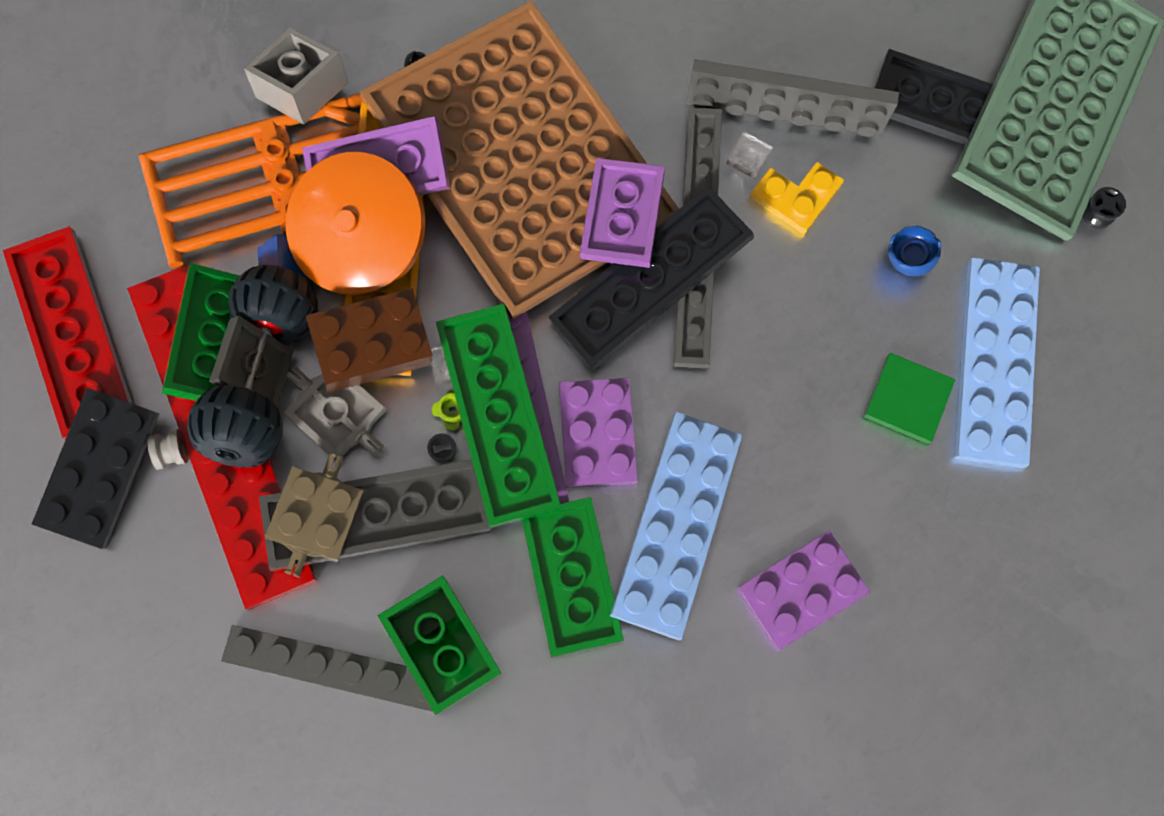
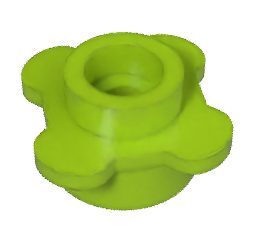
(442, 408)

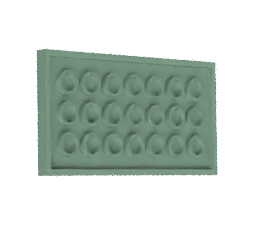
(1058, 107)

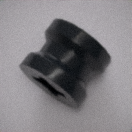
(1104, 199)

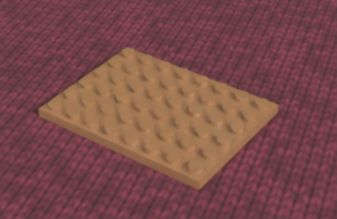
(517, 150)

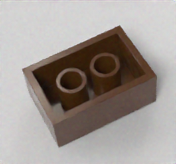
(369, 340)

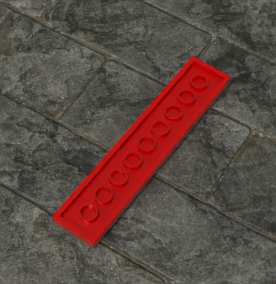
(228, 490)

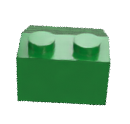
(439, 644)

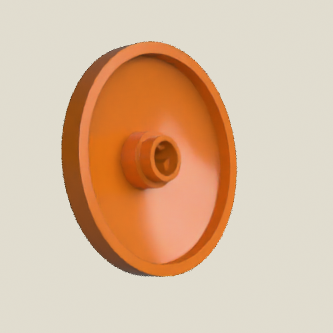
(355, 223)

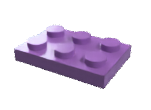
(622, 212)
(598, 433)
(803, 590)

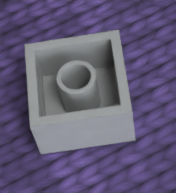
(296, 75)

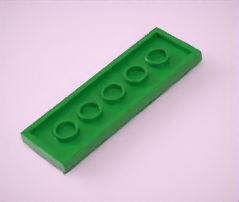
(497, 416)

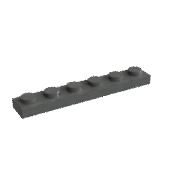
(323, 666)

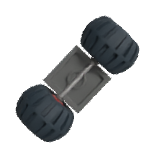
(240, 416)

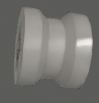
(167, 449)

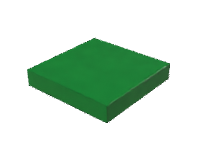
(909, 398)

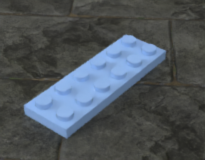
(997, 363)
(676, 526)

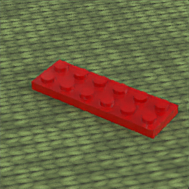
(64, 322)

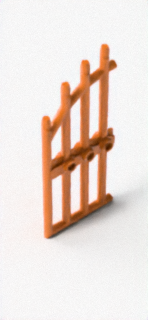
(275, 156)

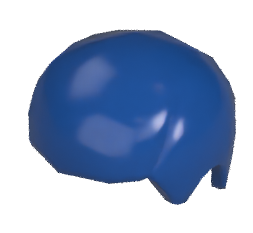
(914, 251)

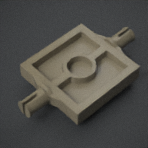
(314, 514)

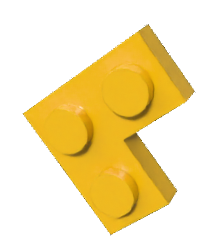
(796, 204)

